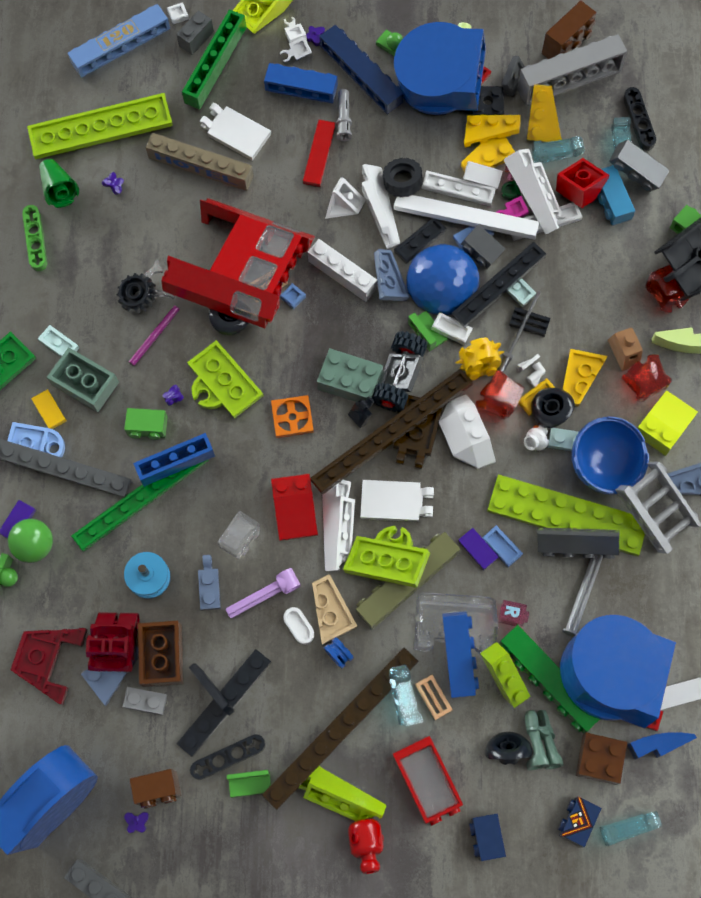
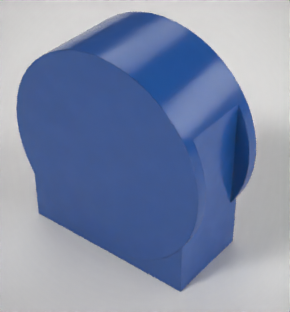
(441, 67)
(617, 670)
(43, 799)

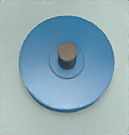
(147, 575)

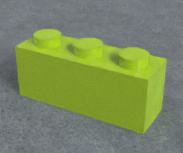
(505, 674)

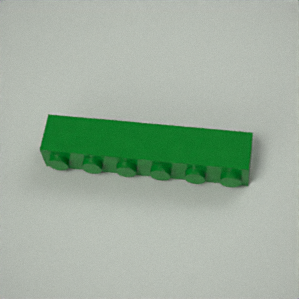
(214, 59)
(546, 675)

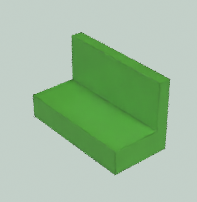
(422, 326)
(249, 783)

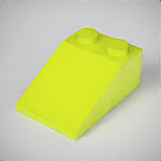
(260, 12)
(666, 422)

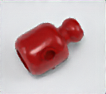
(366, 843)

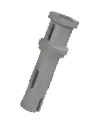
(343, 122)

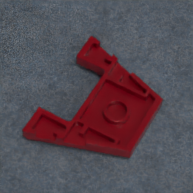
(38, 655)

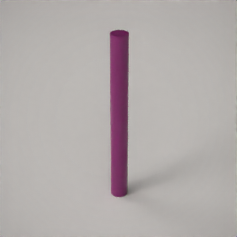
(154, 335)

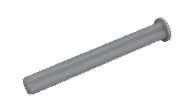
(583, 595)

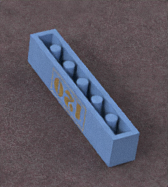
(119, 40)

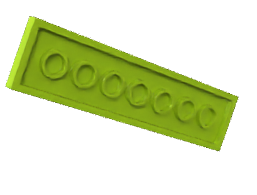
(99, 126)
(558, 510)

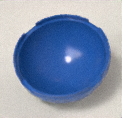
(442, 278)
(609, 454)

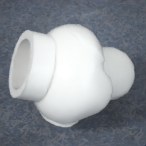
(536, 438)

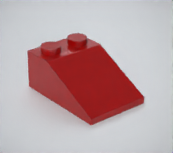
(294, 507)

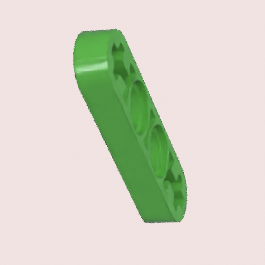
(33, 238)

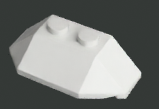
(466, 433)

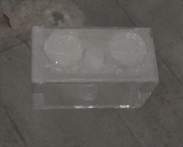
(239, 535)

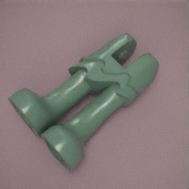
(539, 729)

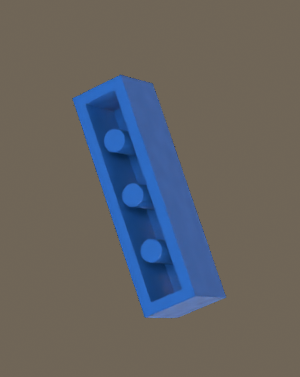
(301, 83)
(174, 459)
(459, 654)

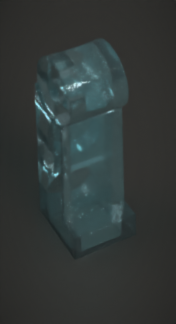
(620, 130)
(558, 149)
(404, 696)
(630, 827)

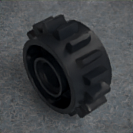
(145, 296)

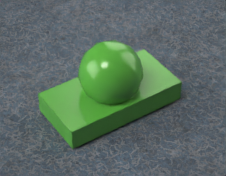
(389, 41)
(8, 575)

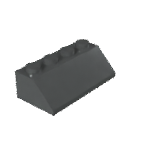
(578, 541)

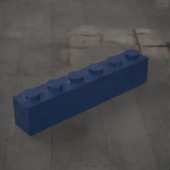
(361, 69)

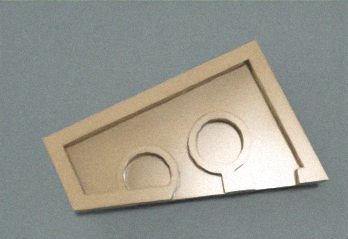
(331, 610)

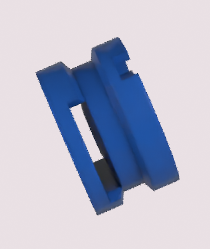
(338, 652)

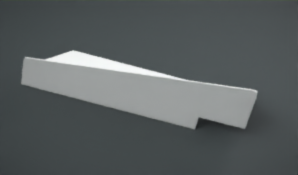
(535, 188)
(379, 204)
(337, 524)

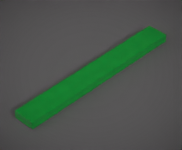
(126, 508)

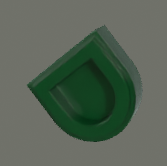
(510, 190)

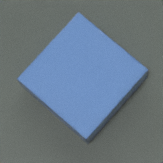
(293, 296)

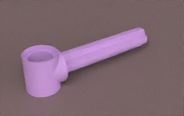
(285, 582)

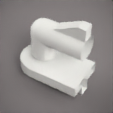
(537, 374)

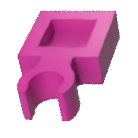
(515, 208)

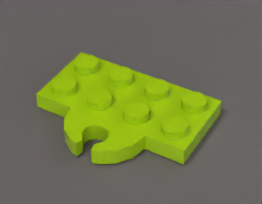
(222, 381)
(388, 558)

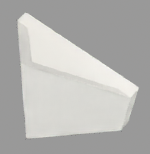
(344, 200)

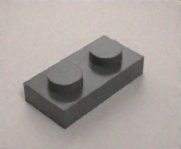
(511, 78)

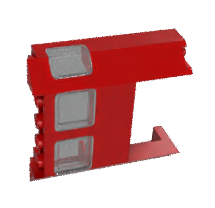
(248, 269)

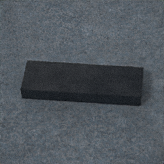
(420, 240)
(212, 689)

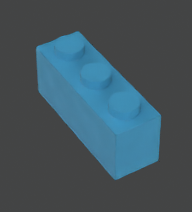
(615, 198)

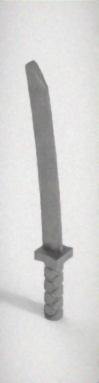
(508, 356)

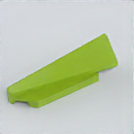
(341, 796)

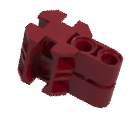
(112, 642)

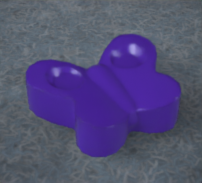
(314, 34)
(113, 182)
(173, 395)
(136, 823)

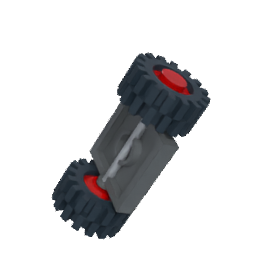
(400, 371)

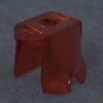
(665, 292)
(647, 378)
(500, 395)

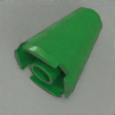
(57, 184)

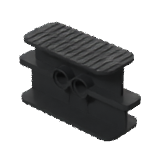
(684, 257)

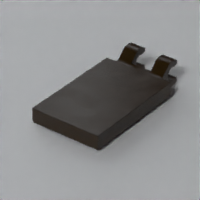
(418, 440)

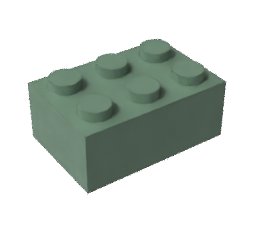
(348, 376)
(83, 379)

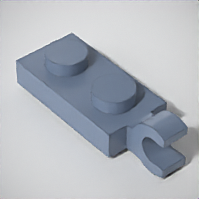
(209, 585)

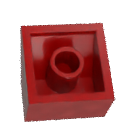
(581, 182)

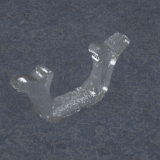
(157, 269)

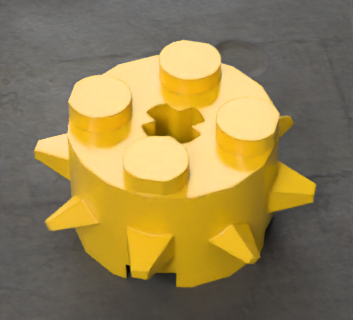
(480, 358)

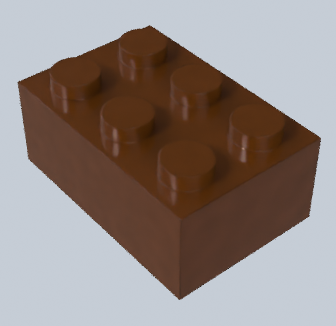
(569, 31)
(160, 653)

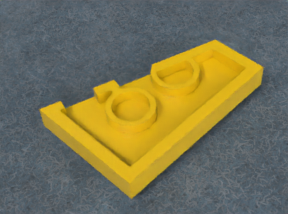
(543, 116)
(485, 127)
(490, 153)
(581, 372)

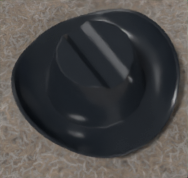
(226, 324)
(552, 407)
(508, 748)

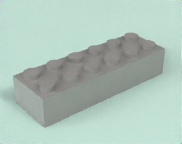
(574, 67)

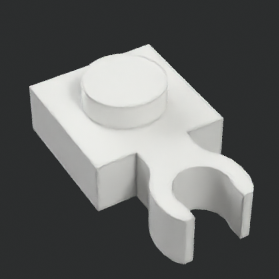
(293, 31)
(298, 49)

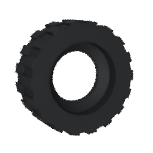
(402, 165)

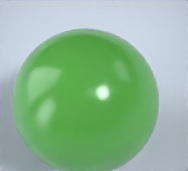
(30, 540)

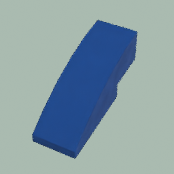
(659, 743)

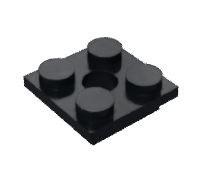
(496, 96)

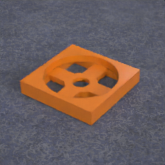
(280, 432)

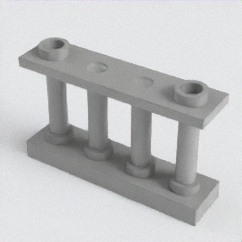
(640, 509)

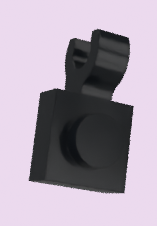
(360, 411)

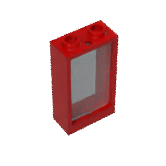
(428, 781)

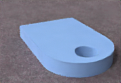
(36, 438)

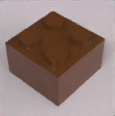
(601, 758)
(155, 787)

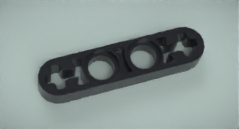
(639, 118)
(229, 760)

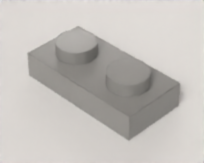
(145, 700)

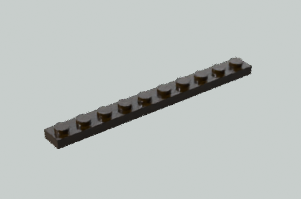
(391, 431)
(335, 733)

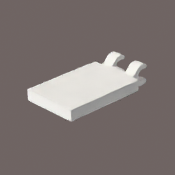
(235, 131)
(394, 501)

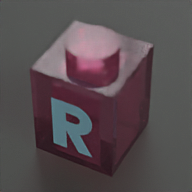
(513, 613)

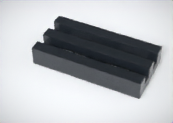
(541, 318)

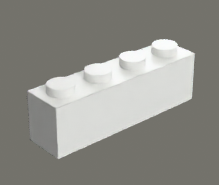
(342, 270)

